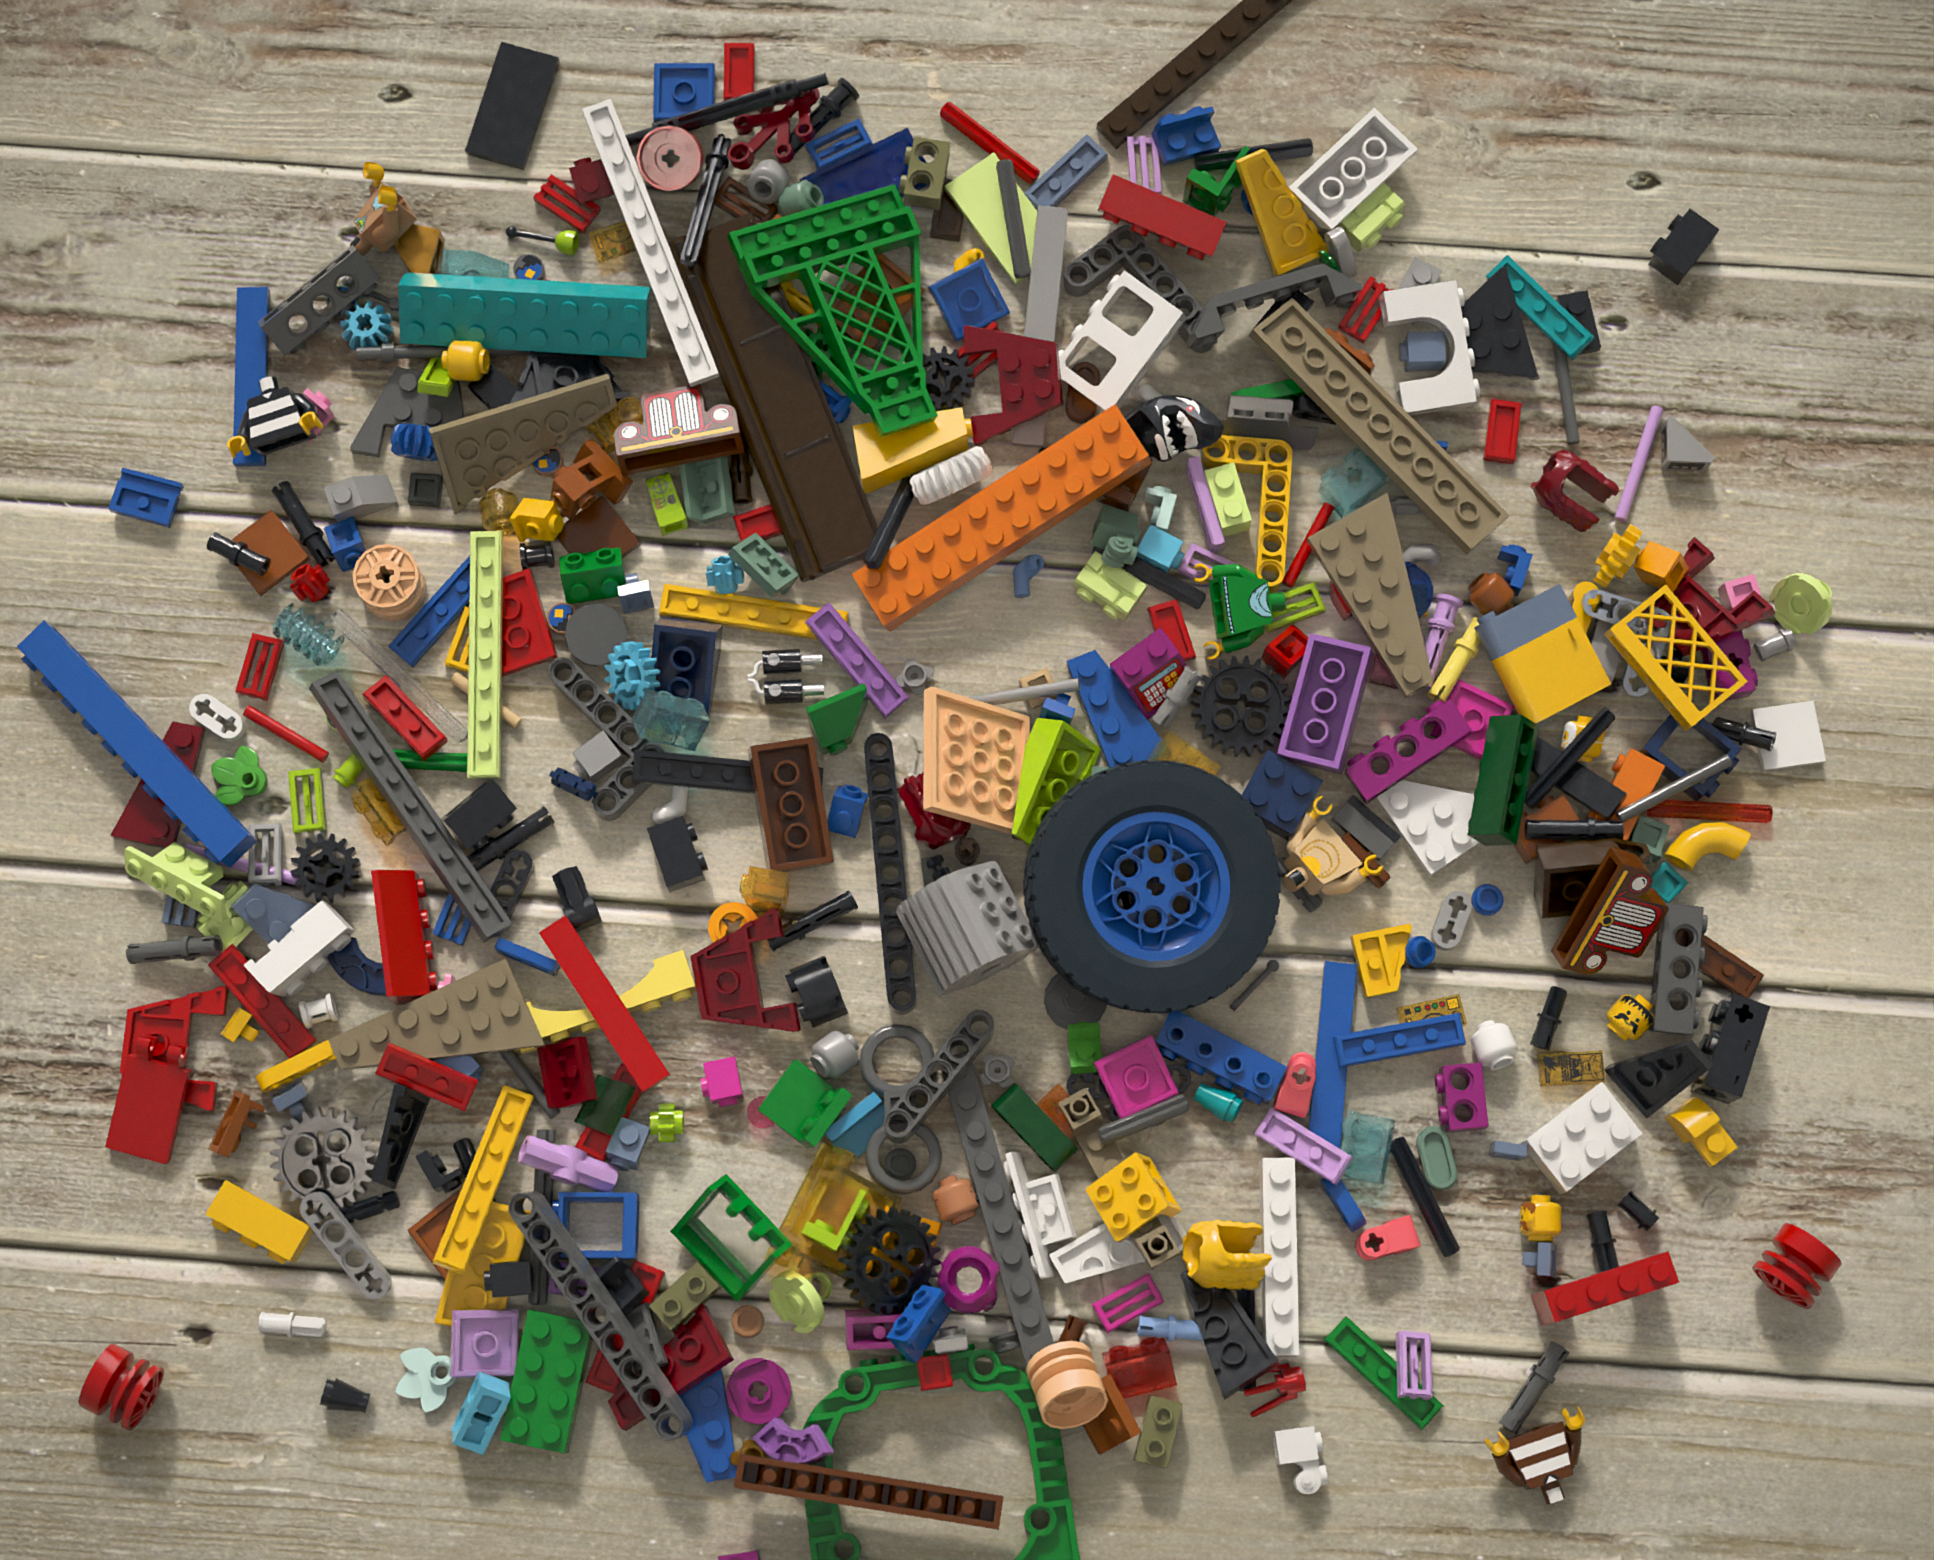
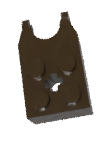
(1567, 869)

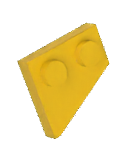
(1380, 958)

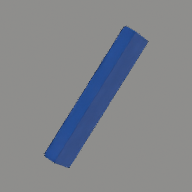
(434, 617)
(1399, 1040)

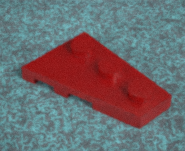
(524, 625)

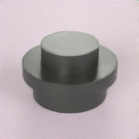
(900, 1164)

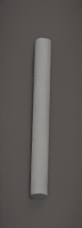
(1030, 692)

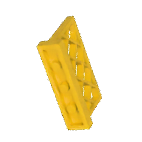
(1653, 673)

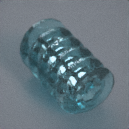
(306, 636)

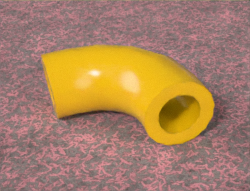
(1706, 839)

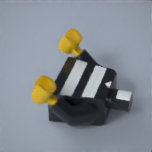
(275, 420)

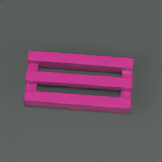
(1104, 1315)

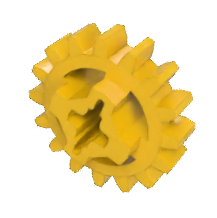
(1617, 556)

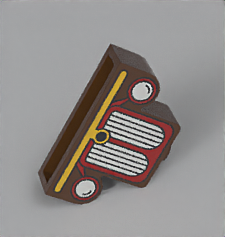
(677, 431)
(1613, 915)

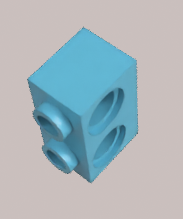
(480, 1413)

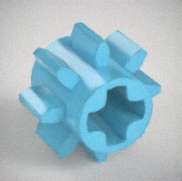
(724, 575)

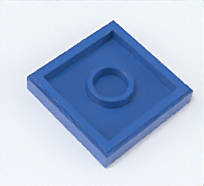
(682, 88)
(968, 298)

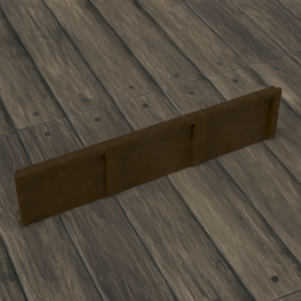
(779, 411)

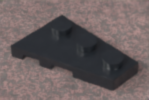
(1659, 1075)

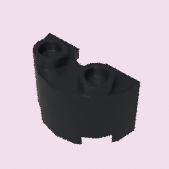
(817, 991)

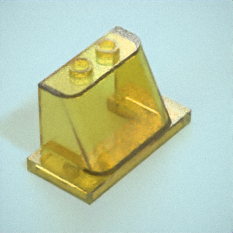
(828, 1196)

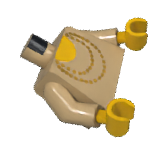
(1321, 858)

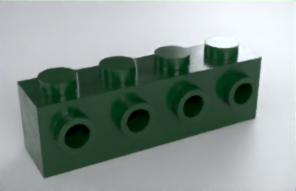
(1503, 780)

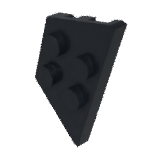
(1498, 330)
(556, 370)

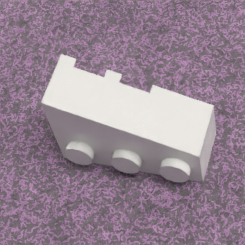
(301, 951)

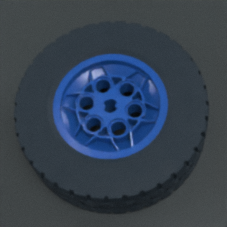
(1077, 878)

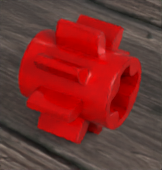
(309, 583)

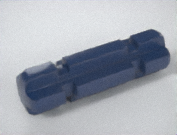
(573, 784)

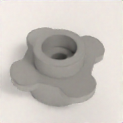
(912, 667)
(992, 1062)

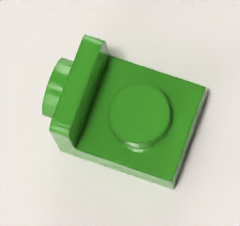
(1083, 1046)

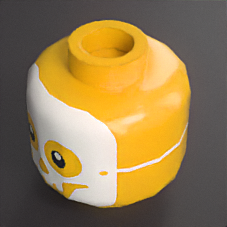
(1572, 729)

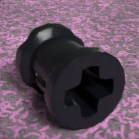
(537, 555)

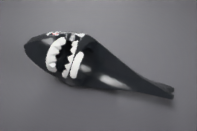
(1172, 426)

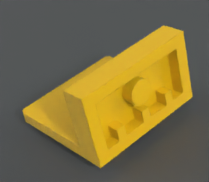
(1132, 1196)

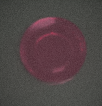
(755, 1117)

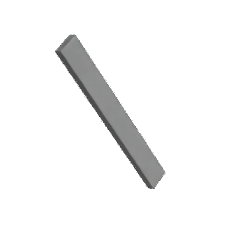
(1043, 299)

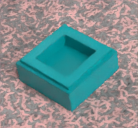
(1667, 882)

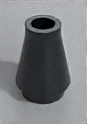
(343, 1397)

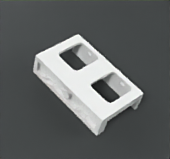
(1132, 353)

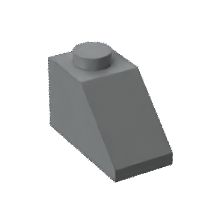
(360, 496)

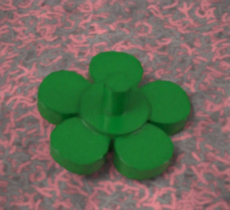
(1328, 260)

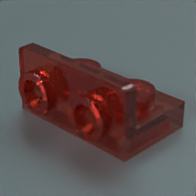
(1140, 1367)

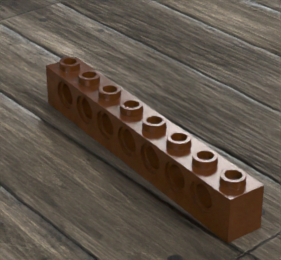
(868, 1491)

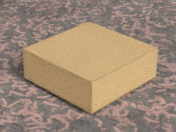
(1037, 678)

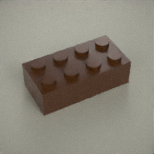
(790, 805)

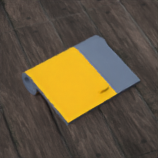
(1542, 655)

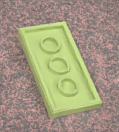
(980, 201)

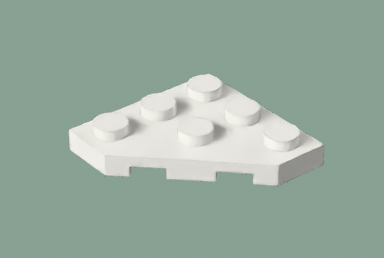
(1430, 821)

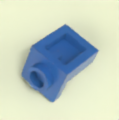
(345, 543)
(1517, 572)

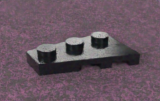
(399, 1132)

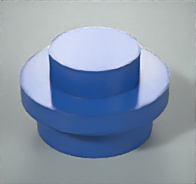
(1487, 899)
(1419, 951)

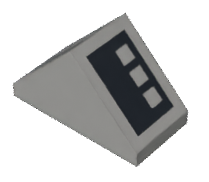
(1681, 450)

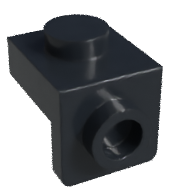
(623, 1284)

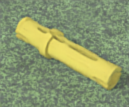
(1464, 650)

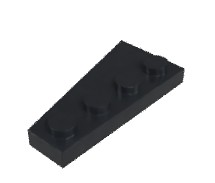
(1230, 1337)

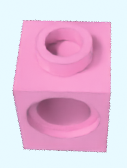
(1737, 590)

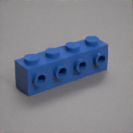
(1220, 1057)

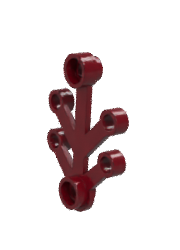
(742, 153)

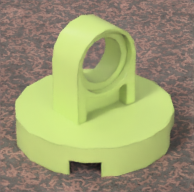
(1802, 603)
(797, 1299)

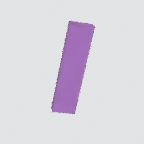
(856, 659)

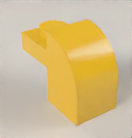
(1699, 1124)

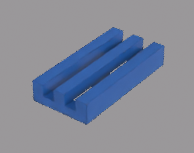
(834, 135)
(448, 935)
(527, 956)

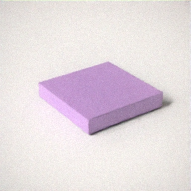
(484, 1342)

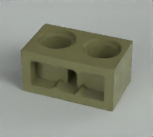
(928, 173)
(685, 1296)
(1158, 1431)

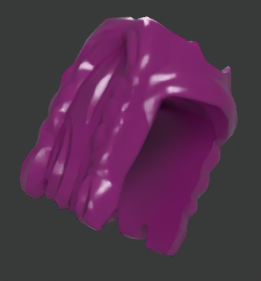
(974, 1302)

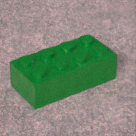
(547, 1382)

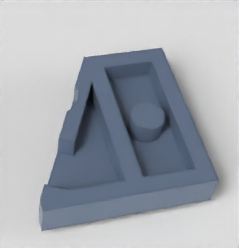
(270, 911)

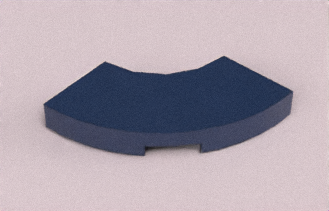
(358, 970)

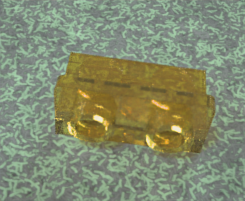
(371, 803)

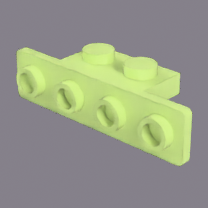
(181, 876)

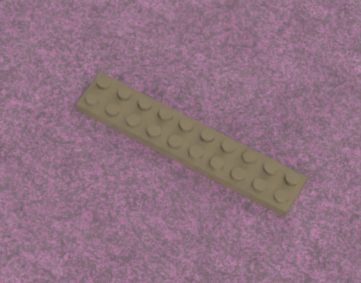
(1379, 426)

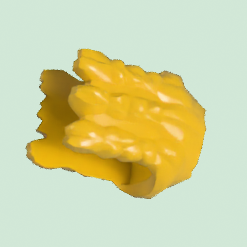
(1221, 1256)

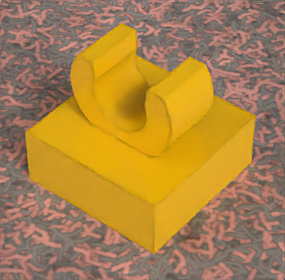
(238, 1026)

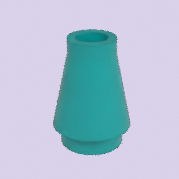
(1219, 1102)

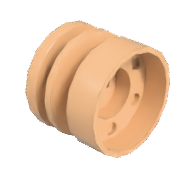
(406, 586)
(1066, 1385)

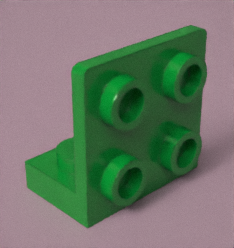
(1208, 195)
(803, 1104)

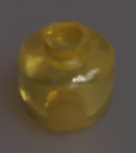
(497, 509)

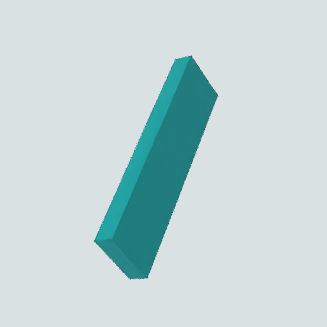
(1545, 310)

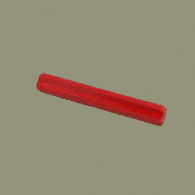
(988, 141)

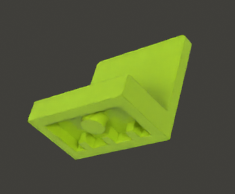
(823, 1233)

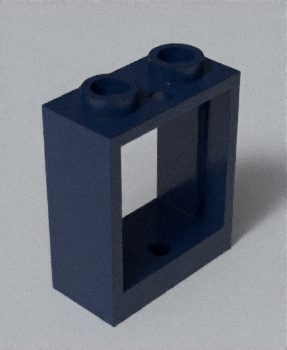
(1674, 772)

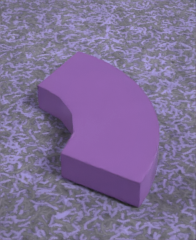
(790, 1445)

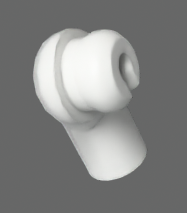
(674, 808)

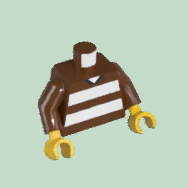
(1541, 1455)

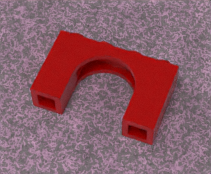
(1605, 1288)

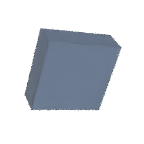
(1508, 1150)

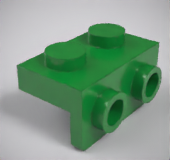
(592, 575)

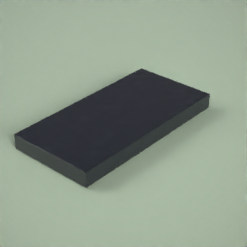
(512, 105)

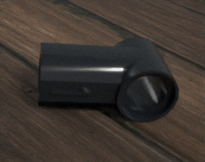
(577, 903)

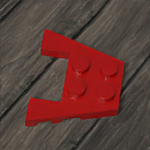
(172, 1024)

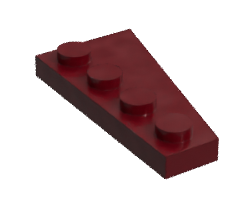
(143, 816)
(692, 1357)

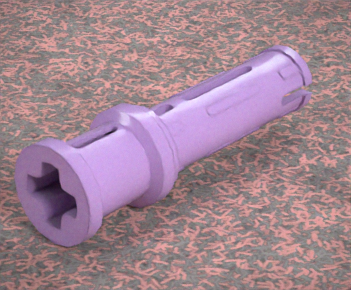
(1441, 626)

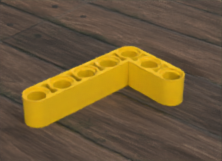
(1268, 500)

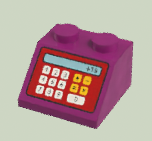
(1149, 671)

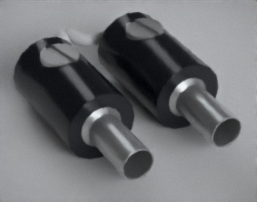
(785, 662)

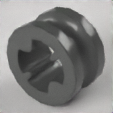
(1005, 1342)

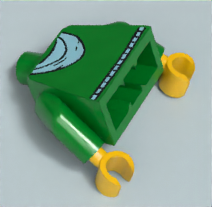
(1239, 605)

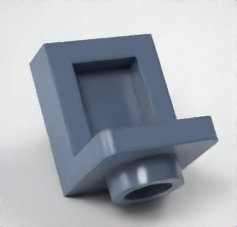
(627, 1144)

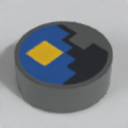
(529, 268)

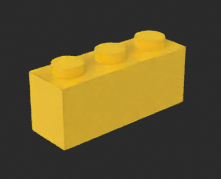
(259, 1223)

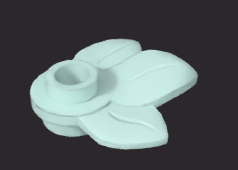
(422, 1379)

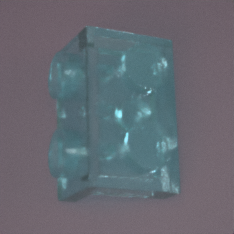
(1369, 1143)

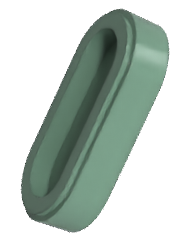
(1436, 1158)

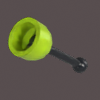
(566, 241)

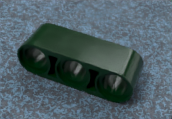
(1034, 1127)

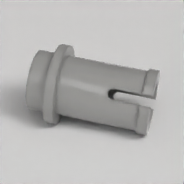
(1775, 644)

